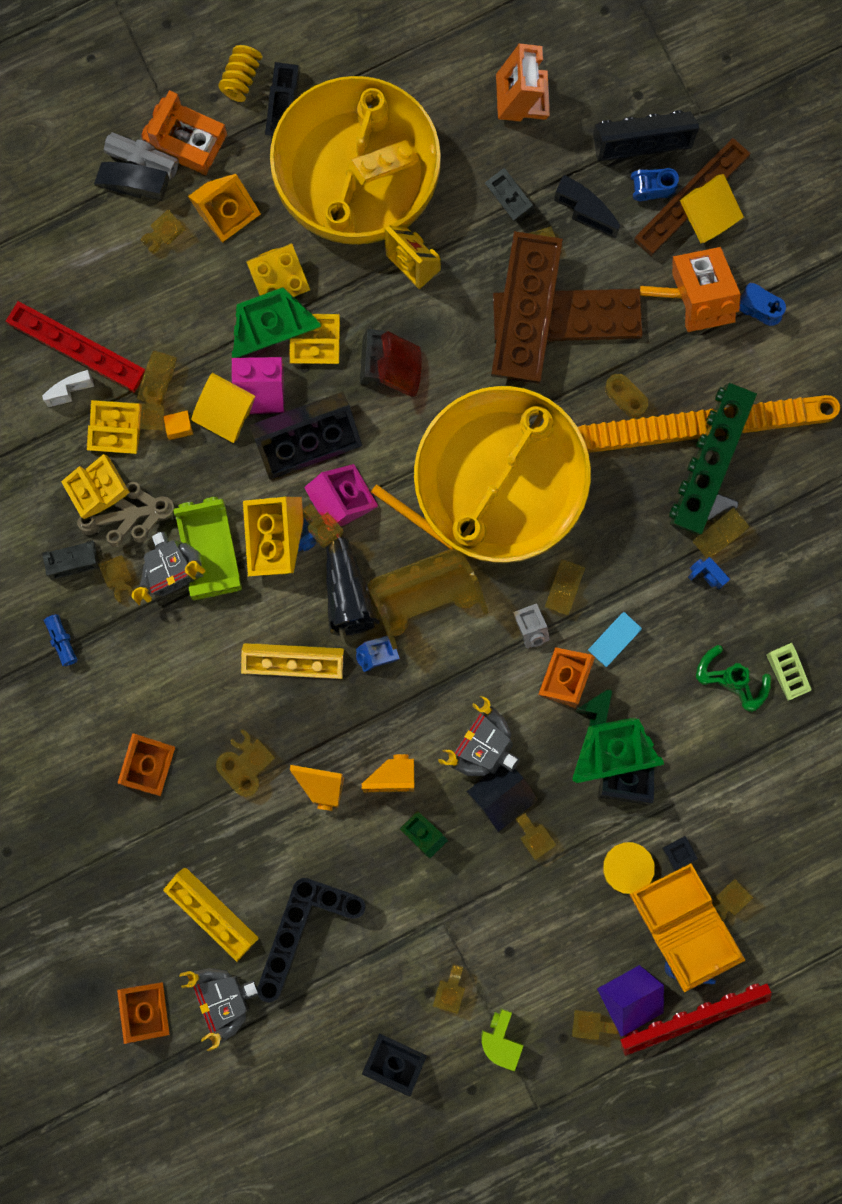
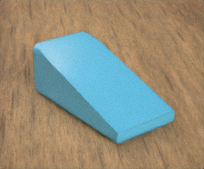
(614, 639)

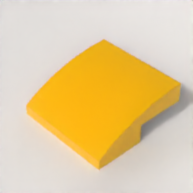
(711, 208)
(318, 345)
(223, 407)
(113, 427)
(95, 487)

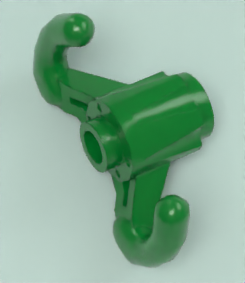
(733, 679)

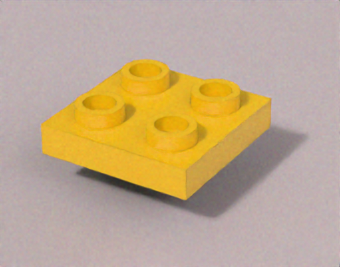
(277, 270)

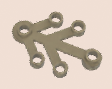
(130, 515)

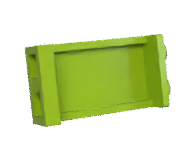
(208, 531)

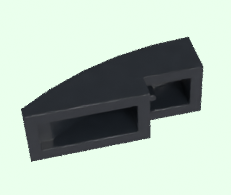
(282, 93)
(132, 180)
(586, 206)

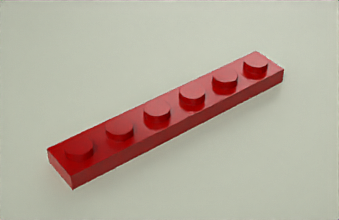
(76, 346)
(704, 1015)

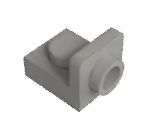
(532, 626)

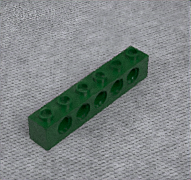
(742, 402)

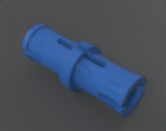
(60, 640)

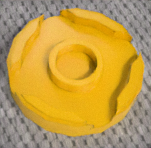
(628, 867)

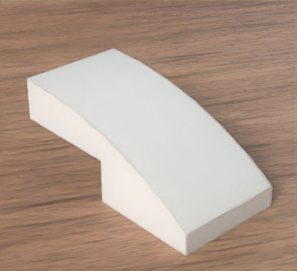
(61, 391)

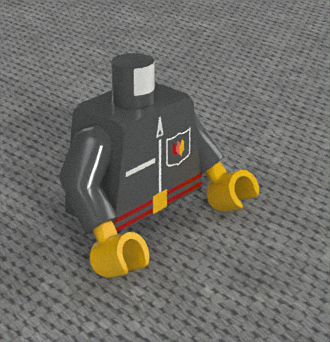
(167, 568)
(484, 745)
(220, 1001)

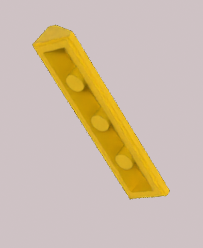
(292, 661)
(210, 914)

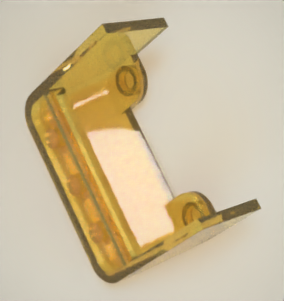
(422, 588)

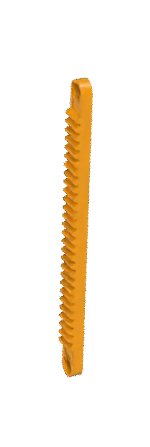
(692, 424)

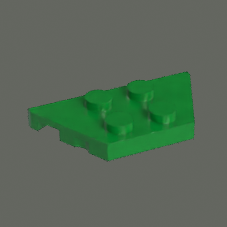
(270, 321)
(615, 750)

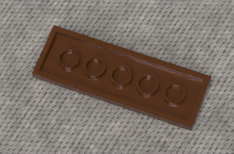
(526, 307)
(589, 315)

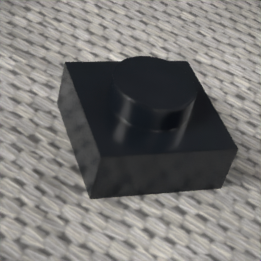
(679, 853)

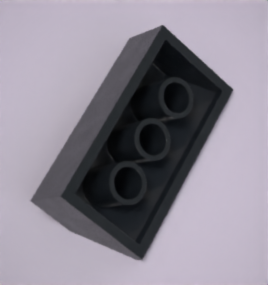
(645, 135)
(306, 435)

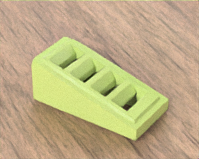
(798, 669)

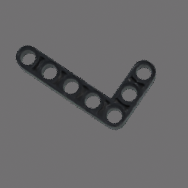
(297, 929)

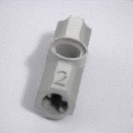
(140, 154)

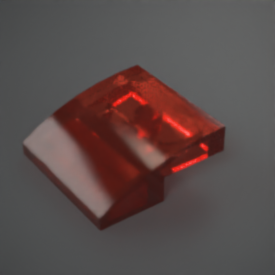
(400, 365)

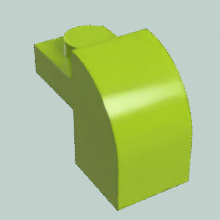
(496, 1047)

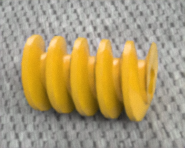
(238, 72)

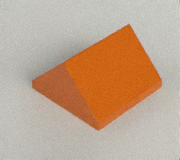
(566, 676)
(146, 765)
(143, 1012)

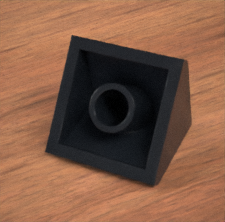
(629, 787)
(502, 796)
(394, 1065)

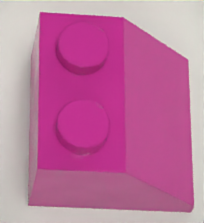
(263, 379)
(341, 494)

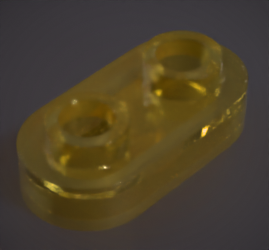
(626, 396)
(238, 774)

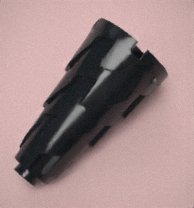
(347, 592)

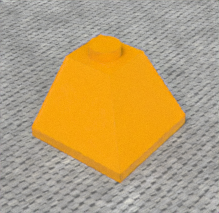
(224, 205)
(392, 776)
(320, 786)

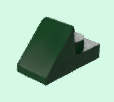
(597, 707)
(423, 834)

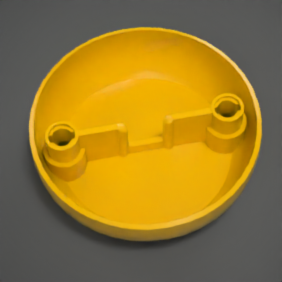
(330, 129)
(501, 475)

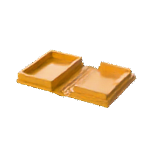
(687, 927)

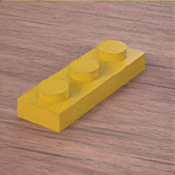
(383, 162)

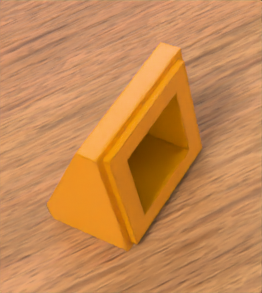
(178, 425)

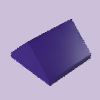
(633, 999)

